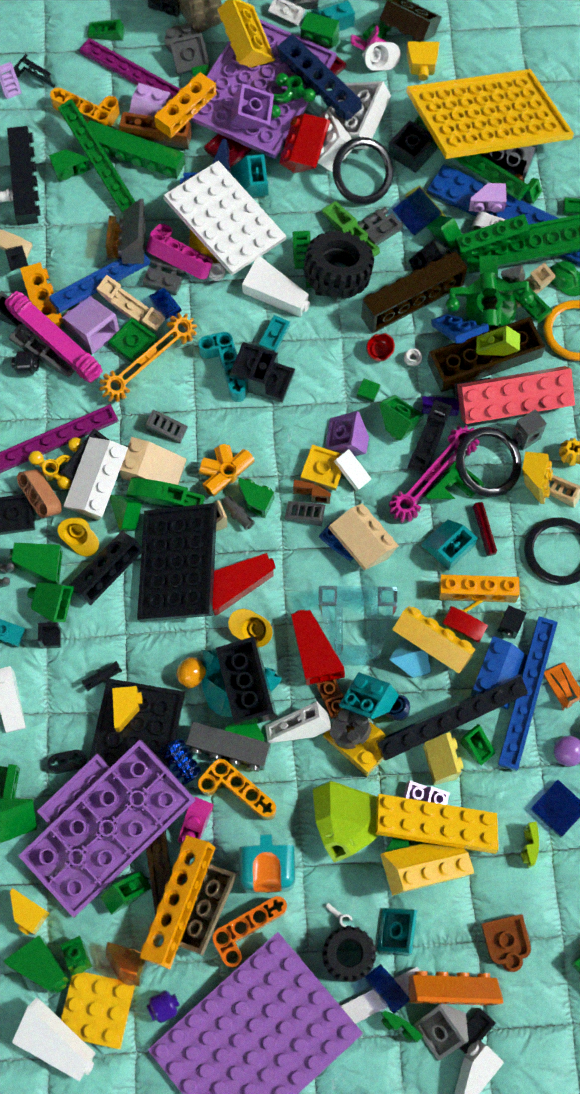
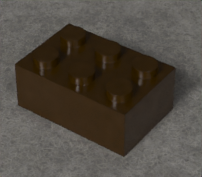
(410, 19)

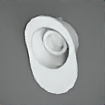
(381, 56)

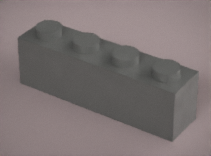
(228, 746)

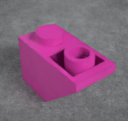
(196, 819)

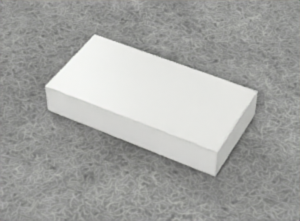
(352, 470)

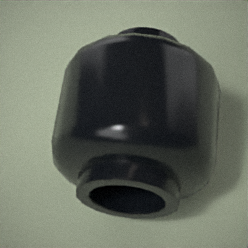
(25, 363)

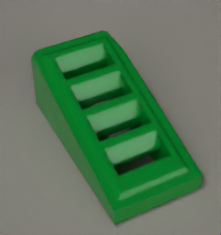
(116, 32)
(300, 238)

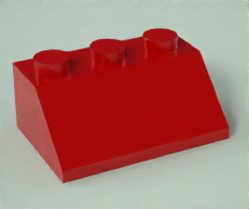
(304, 142)

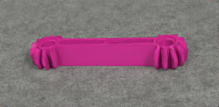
(53, 336)
(432, 475)

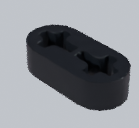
(68, 766)

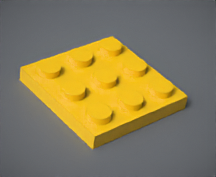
(98, 1009)

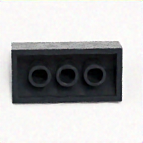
(513, 160)
(246, 682)

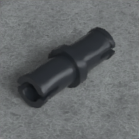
(101, 676)

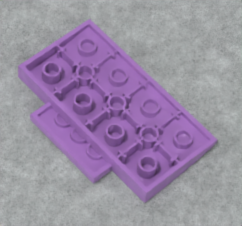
(103, 824)

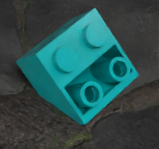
(252, 175)
(450, 543)
(369, 696)

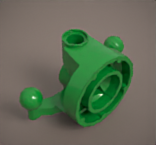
(490, 287)

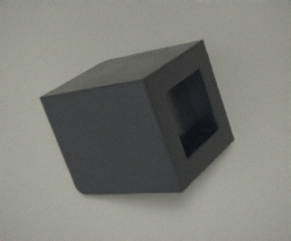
(16, 257)
(49, 635)

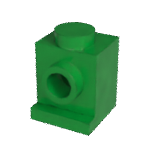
(76, 955)

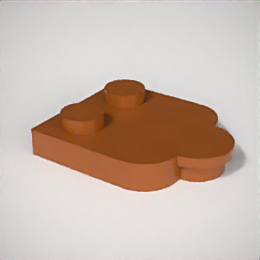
(507, 941)

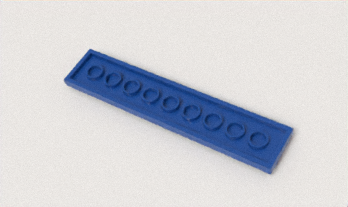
(458, 189)

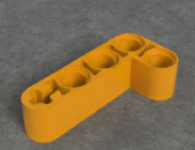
(104, 114)
(240, 792)

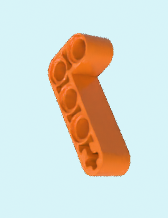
(252, 926)

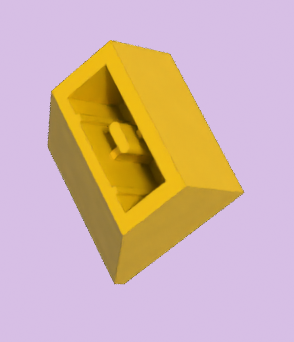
(537, 474)

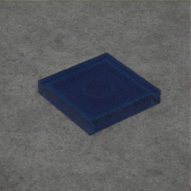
(416, 211)
(558, 808)

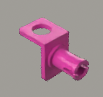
(364, 44)

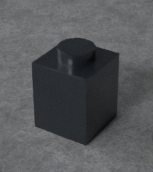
(511, 622)

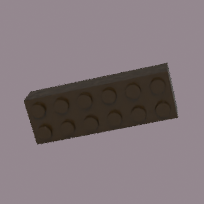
(413, 292)
(461, 363)

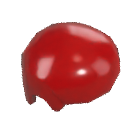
(380, 347)

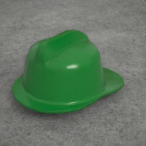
(566, 278)

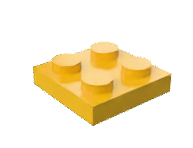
(321, 468)

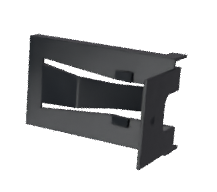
(35, 67)

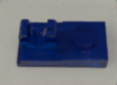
(165, 303)

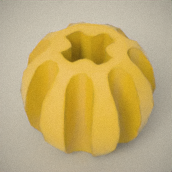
(570, 452)

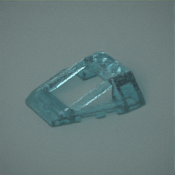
(357, 595)

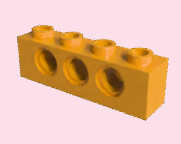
(185, 105)
(36, 274)
(478, 588)

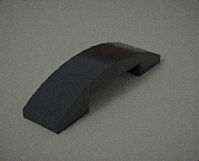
(430, 437)

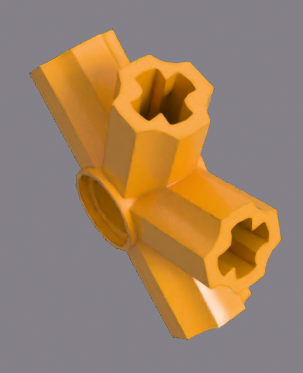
(225, 462)

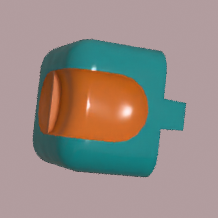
(267, 867)

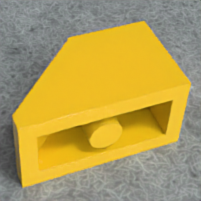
(125, 705)
(27, 913)

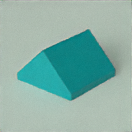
(397, 931)

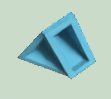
(411, 659)

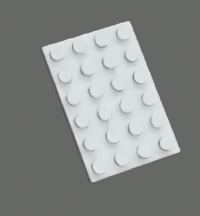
(224, 217)

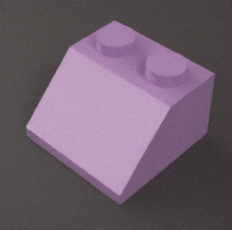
(148, 100)

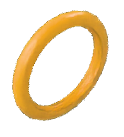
(548, 334)

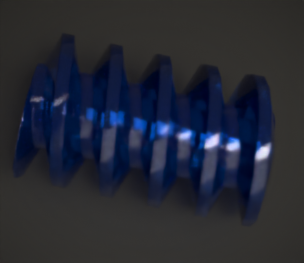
(182, 760)

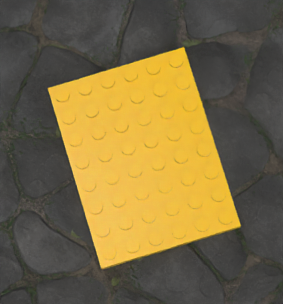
(488, 113)

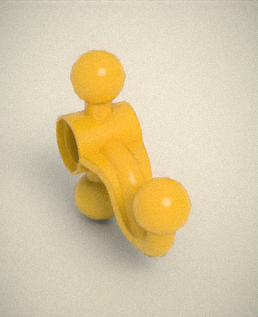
(37, 458)

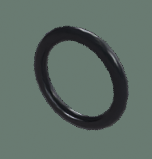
(345, 148)
(460, 463)
(529, 550)

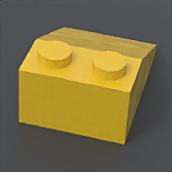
(363, 756)

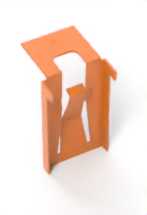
(559, 676)

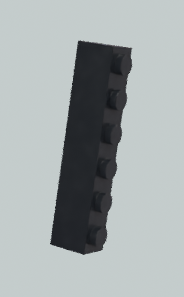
(22, 175)

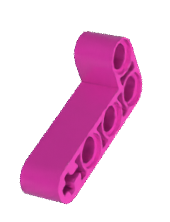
(176, 253)

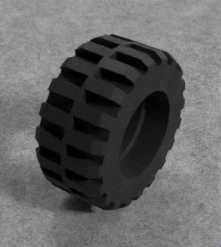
(338, 280)

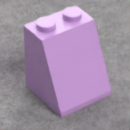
(91, 324)

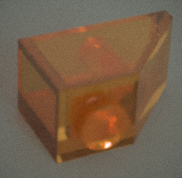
(126, 963)

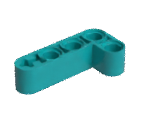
(224, 351)

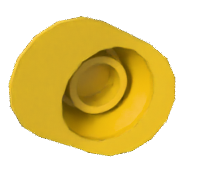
(78, 536)
(246, 624)

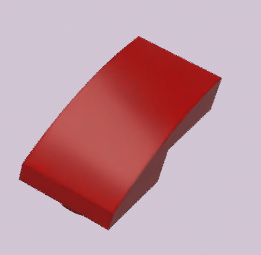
(465, 624)

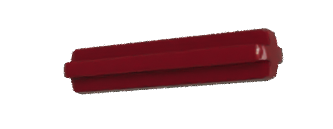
(485, 529)

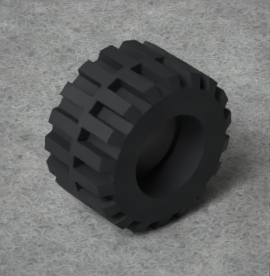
(330, 960)

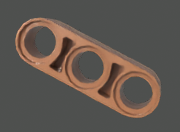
(39, 493)

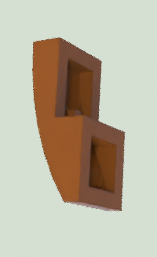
(317, 493)

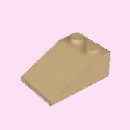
(151, 462)

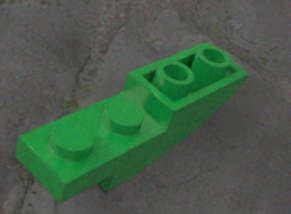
(162, 493)

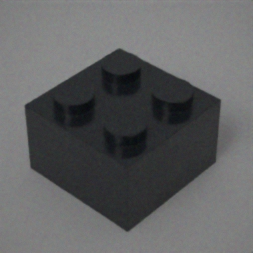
(412, 146)

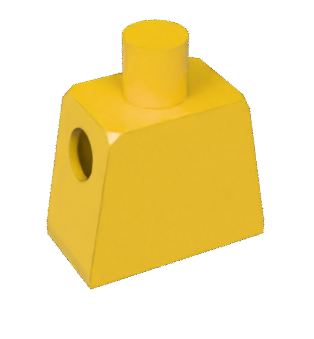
(422, 58)

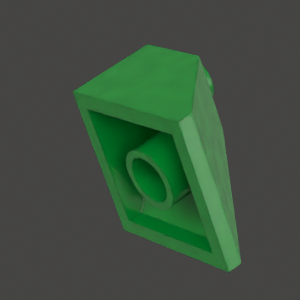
(399, 417)

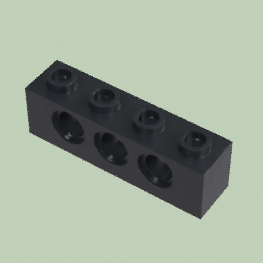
(106, 567)

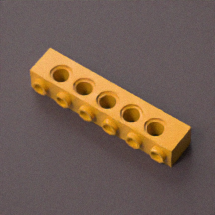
(163, 955)

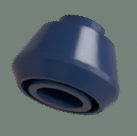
(400, 709)

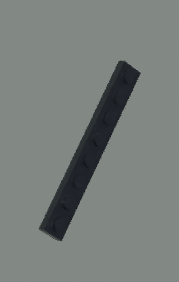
(451, 717)

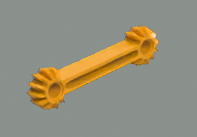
(148, 357)

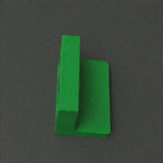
(8, 781)

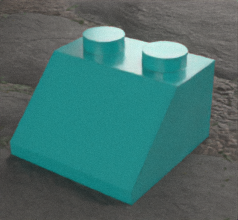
(338, 10)

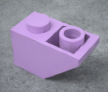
(489, 198)

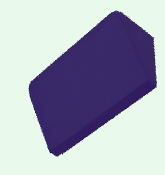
(428, 401)

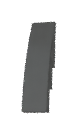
(32, 343)

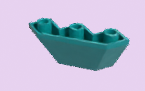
(214, 686)

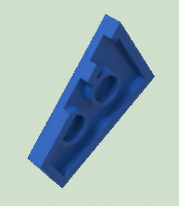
(457, 329)

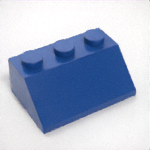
(500, 663)

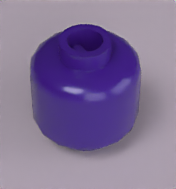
(163, 1006)

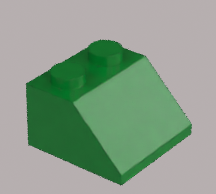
(320, 30)

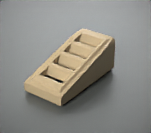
(565, 498)

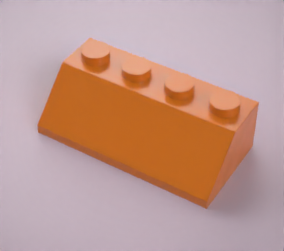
(454, 989)

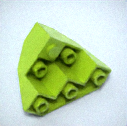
(344, 819)

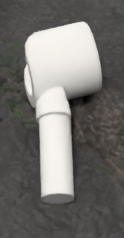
(340, 916)

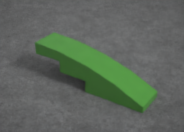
(345, 222)

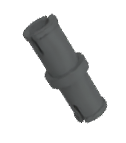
(238, 512)

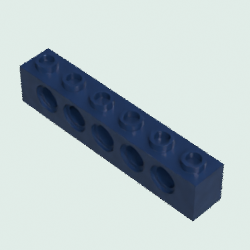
(293, 47)

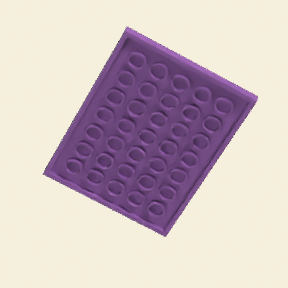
(230, 75)
(258, 1030)

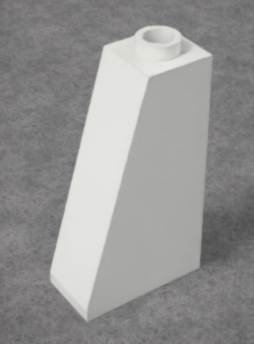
(274, 288)
(53, 1041)

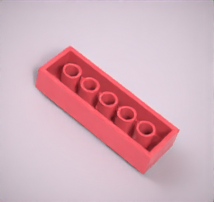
(516, 394)

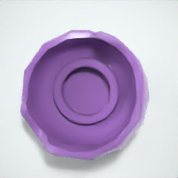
(567, 750)

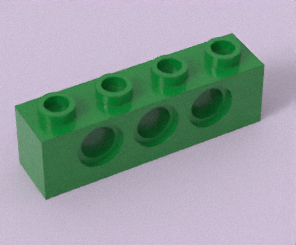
(492, 237)

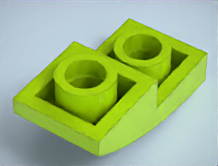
(530, 852)

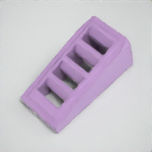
(8, 81)

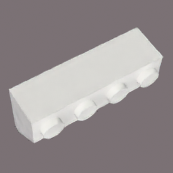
(95, 477)

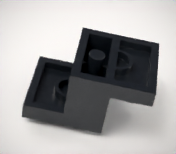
(262, 372)

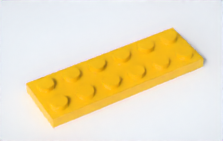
(436, 823)

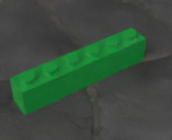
(139, 150)

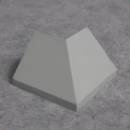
(443, 1030)

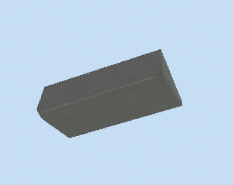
(513, 274)

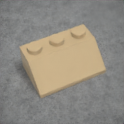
(363, 537)

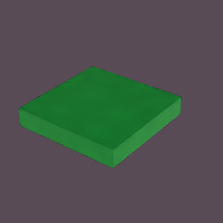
(132, 340)

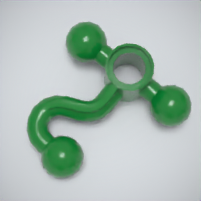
(294, 91)

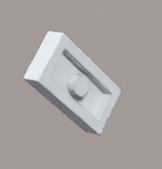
(287, 11)

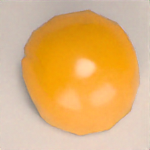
(190, 672)

